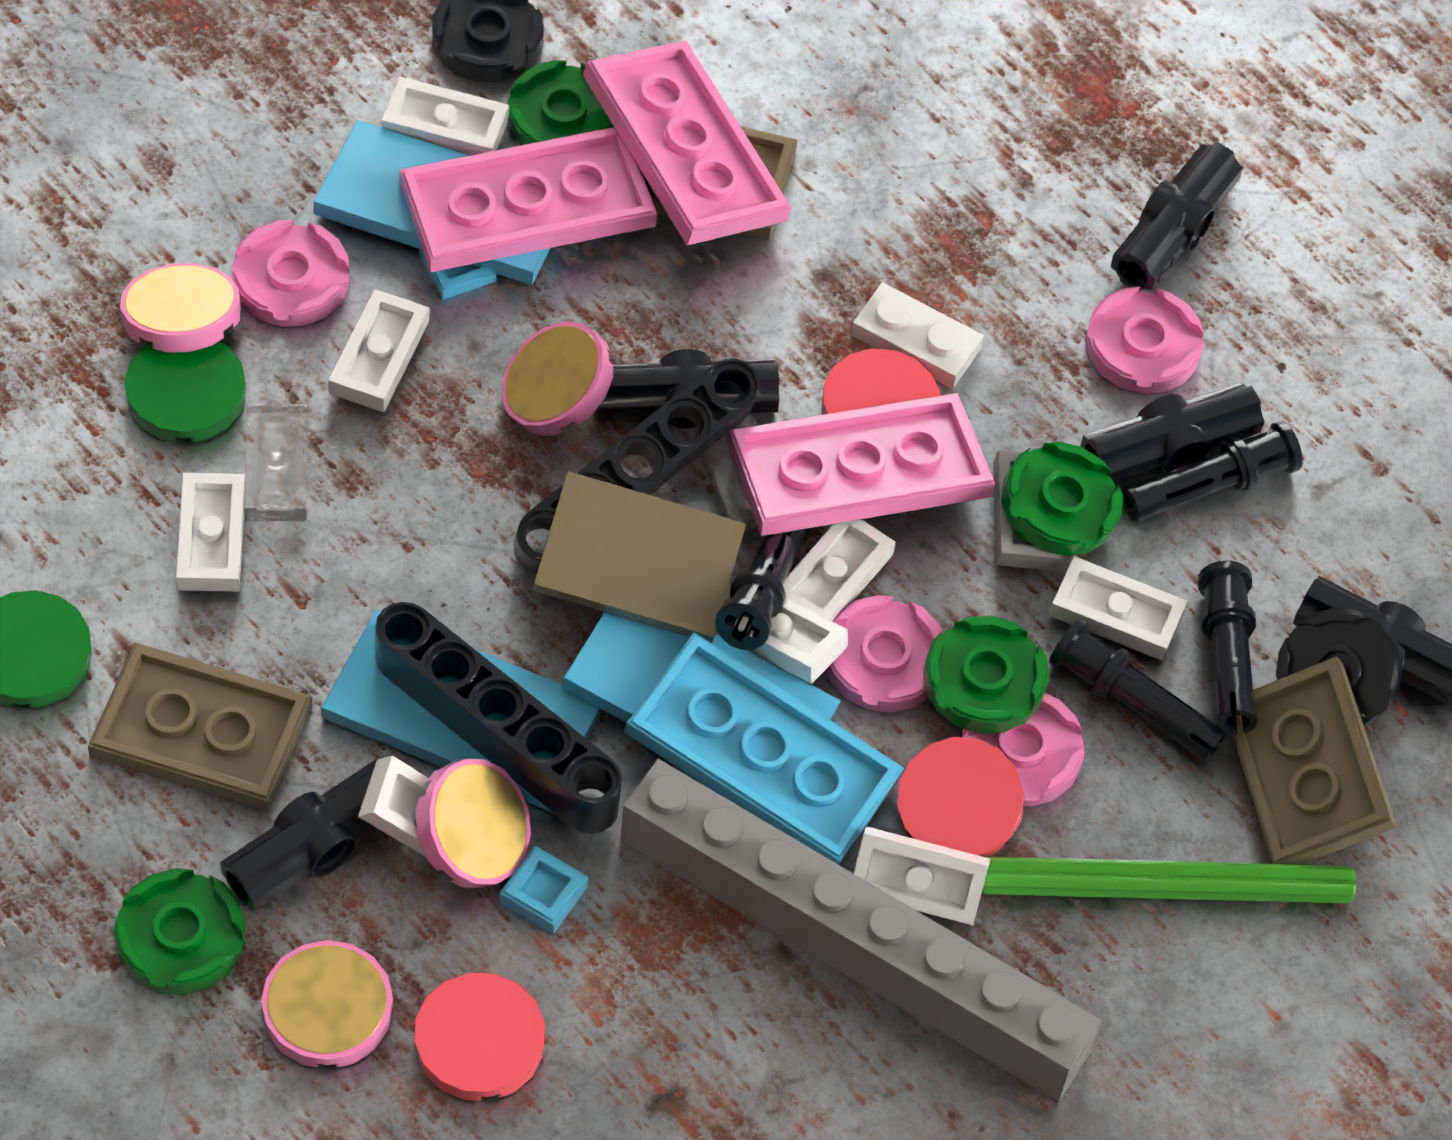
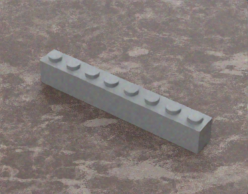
(859, 930)

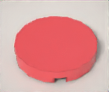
(876, 379)
(961, 796)
(479, 1036)

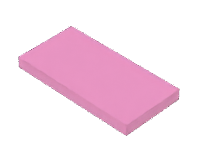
(686, 142)
(526, 199)
(860, 464)

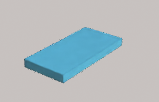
(367, 193)
(629, 657)
(380, 710)
(763, 749)

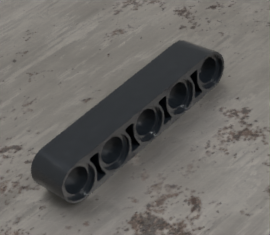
(657, 444)
(505, 742)

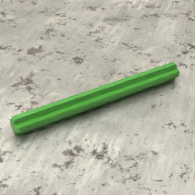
(1170, 880)

